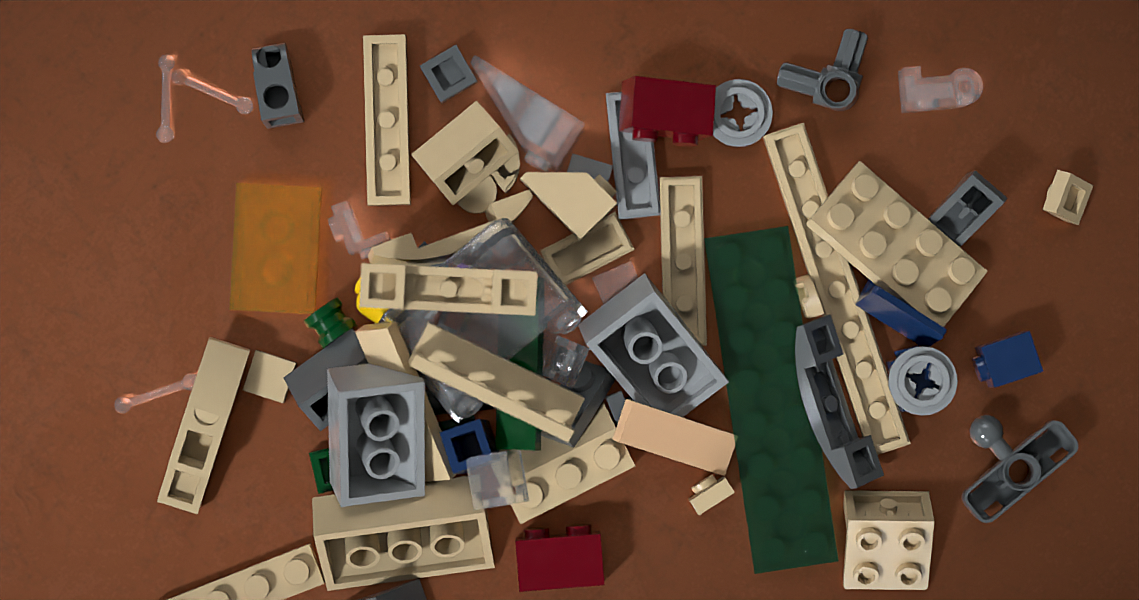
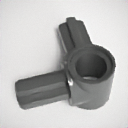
(817, 83)

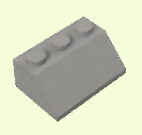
(375, 434)

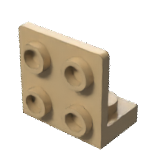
(888, 540)

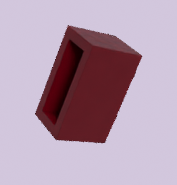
(667, 109)
(559, 559)

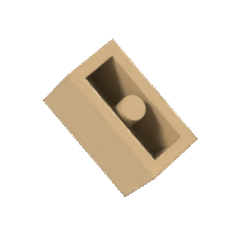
(465, 152)

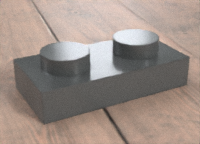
(593, 385)

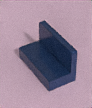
(899, 315)

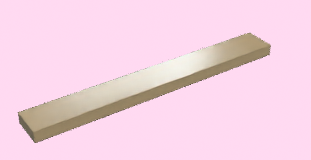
(837, 291)

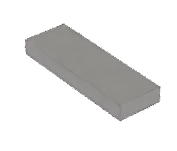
(633, 168)

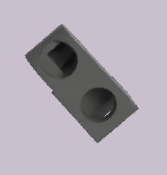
(276, 86)

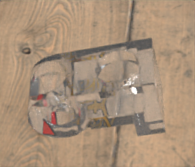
(938, 92)

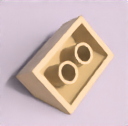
(565, 472)

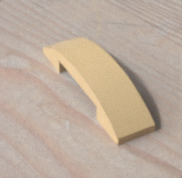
(405, 251)
(448, 289)

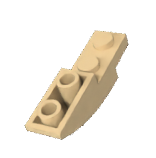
(203, 425)

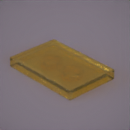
(275, 248)

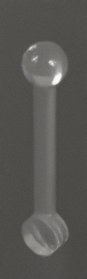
(243, 105)
(165, 133)
(124, 404)

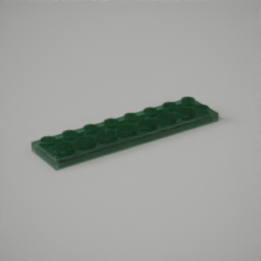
(773, 438)

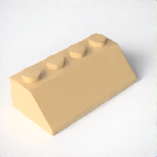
(402, 536)

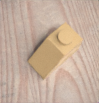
(573, 198)

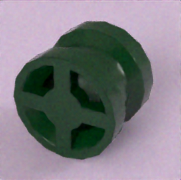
(330, 322)

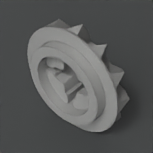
(755, 125)
(940, 371)

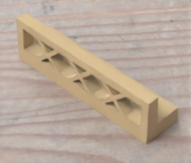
(496, 381)

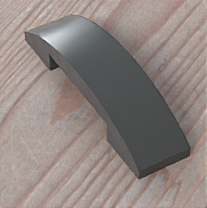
(826, 405)

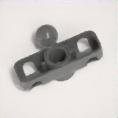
(997, 485)

